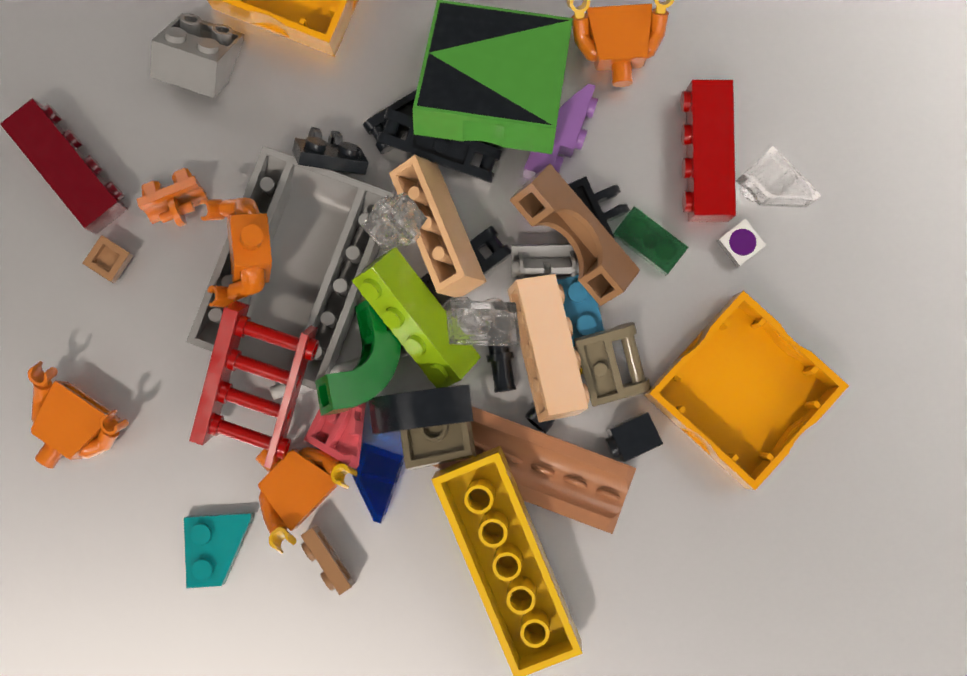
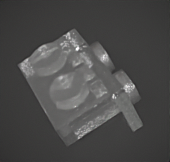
(482, 322)

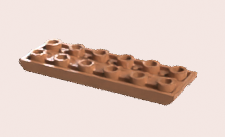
(555, 471)

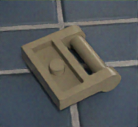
(601, 367)

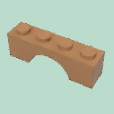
(603, 264)

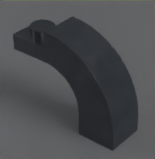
(420, 409)

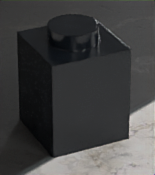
(633, 437)

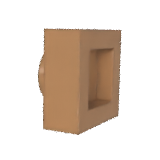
(108, 259)

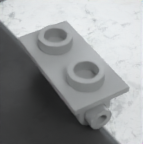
(543, 259)

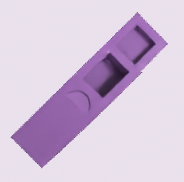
(568, 132)

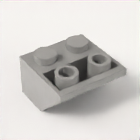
(195, 54)

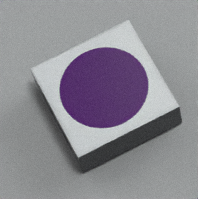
(741, 243)

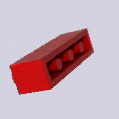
(709, 151)

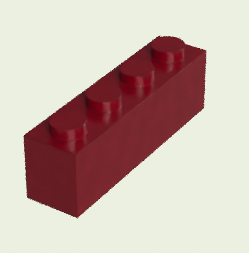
(64, 166)

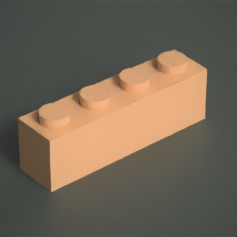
(443, 236)
(548, 348)

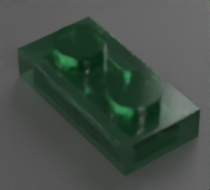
(650, 241)

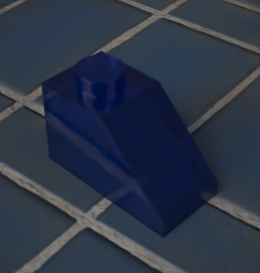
(377, 478)

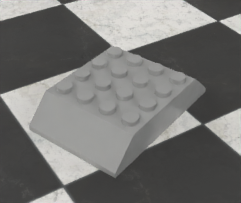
(314, 258)

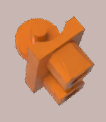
(172, 201)

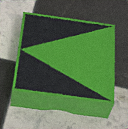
(492, 76)

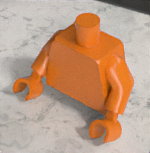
(247, 245)
(69, 420)

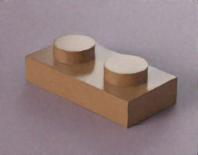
(334, 572)

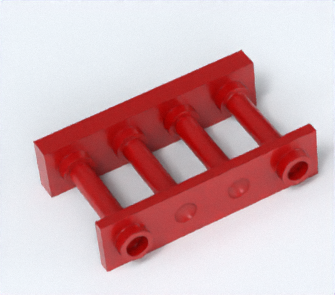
(219, 391)

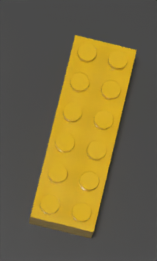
(507, 562)

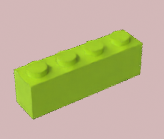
(415, 318)

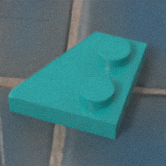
(212, 546)

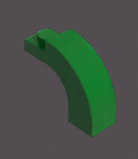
(373, 371)

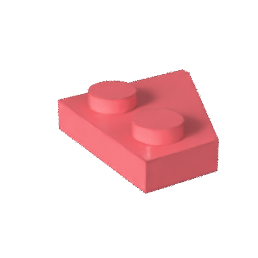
(339, 434)

